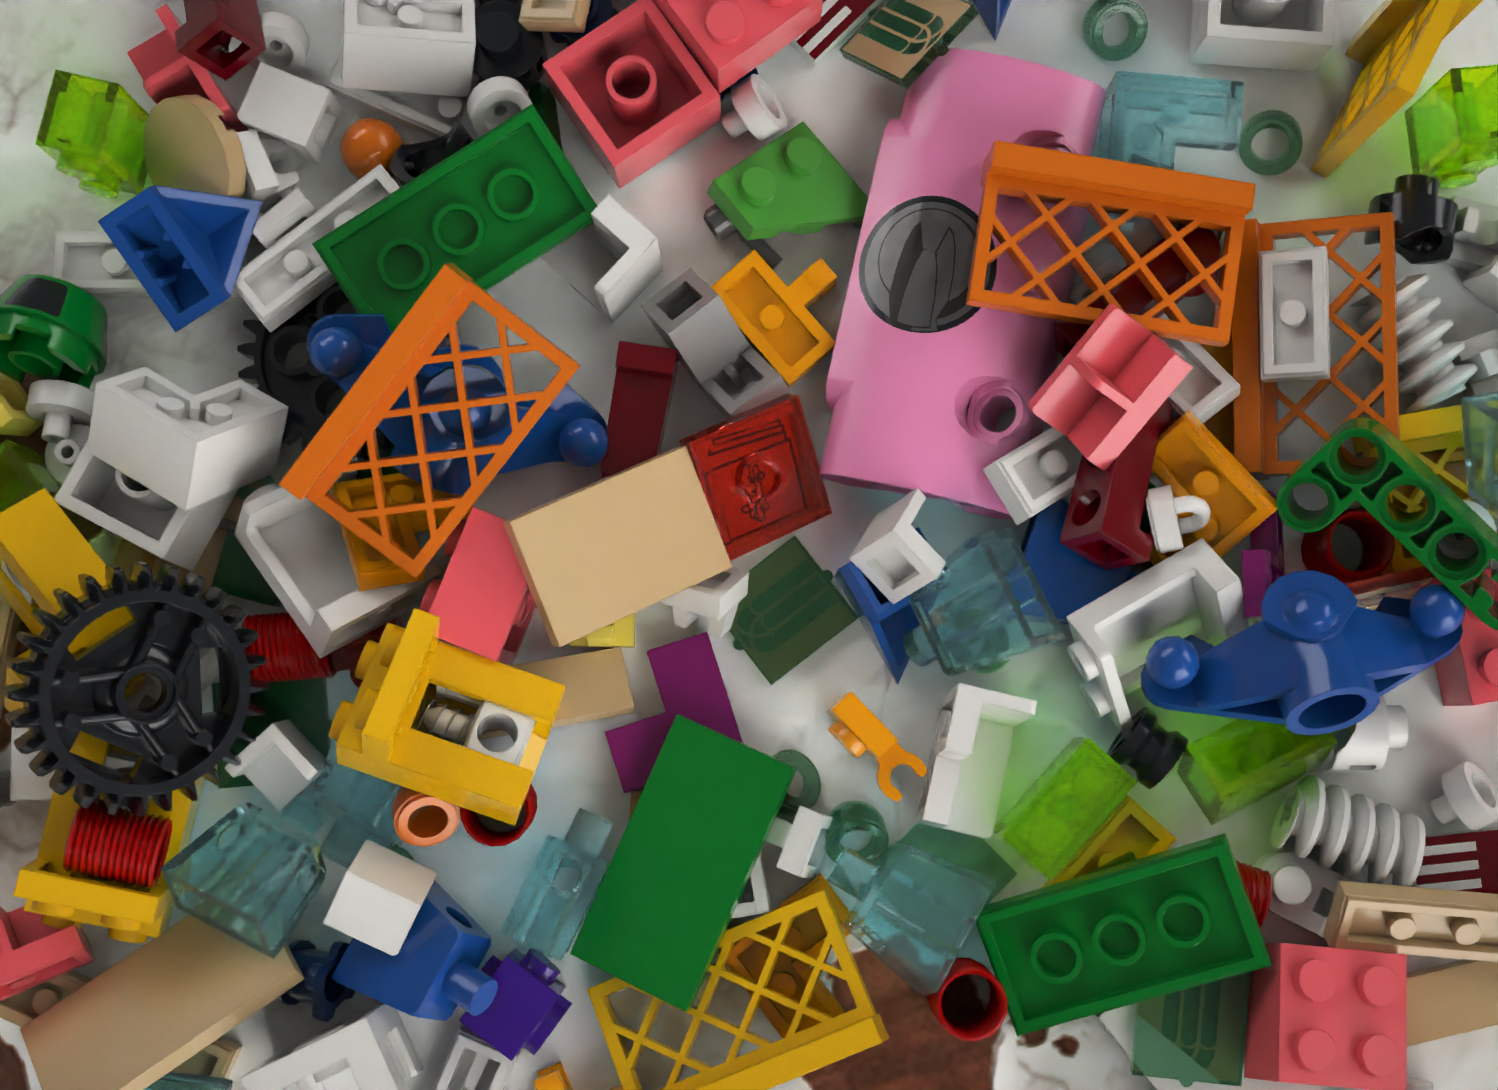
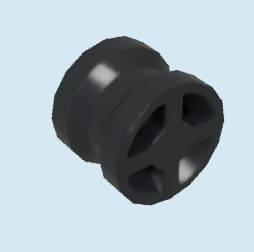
(1148, 748)

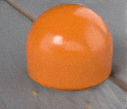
(368, 145)
(432, 825)

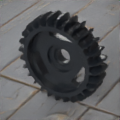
(88, 691)

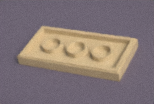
(155, 1009)

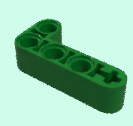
(1415, 530)

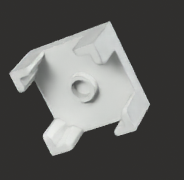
(368, 1043)

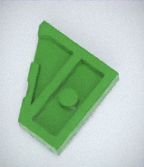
(788, 189)

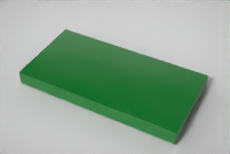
(480, 209)
(683, 862)
(1123, 935)

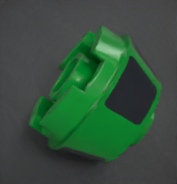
(51, 331)

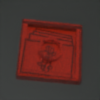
(759, 474)

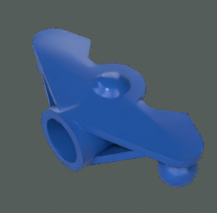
(566, 432)
(1309, 659)

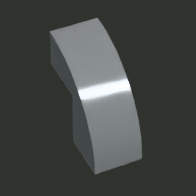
(712, 346)

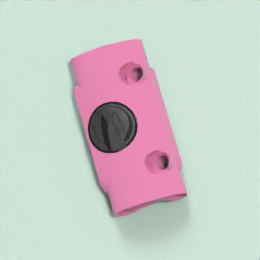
(906, 340)

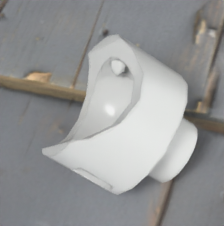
(1367, 743)

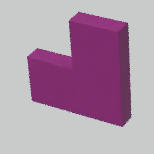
(1262, 563)
(688, 687)

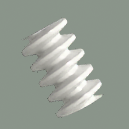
(1420, 350)
(1353, 829)

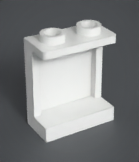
(310, 571)
(1177, 597)

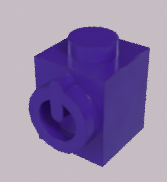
(525, 1004)

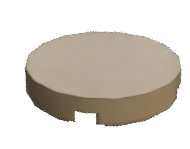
(192, 149)

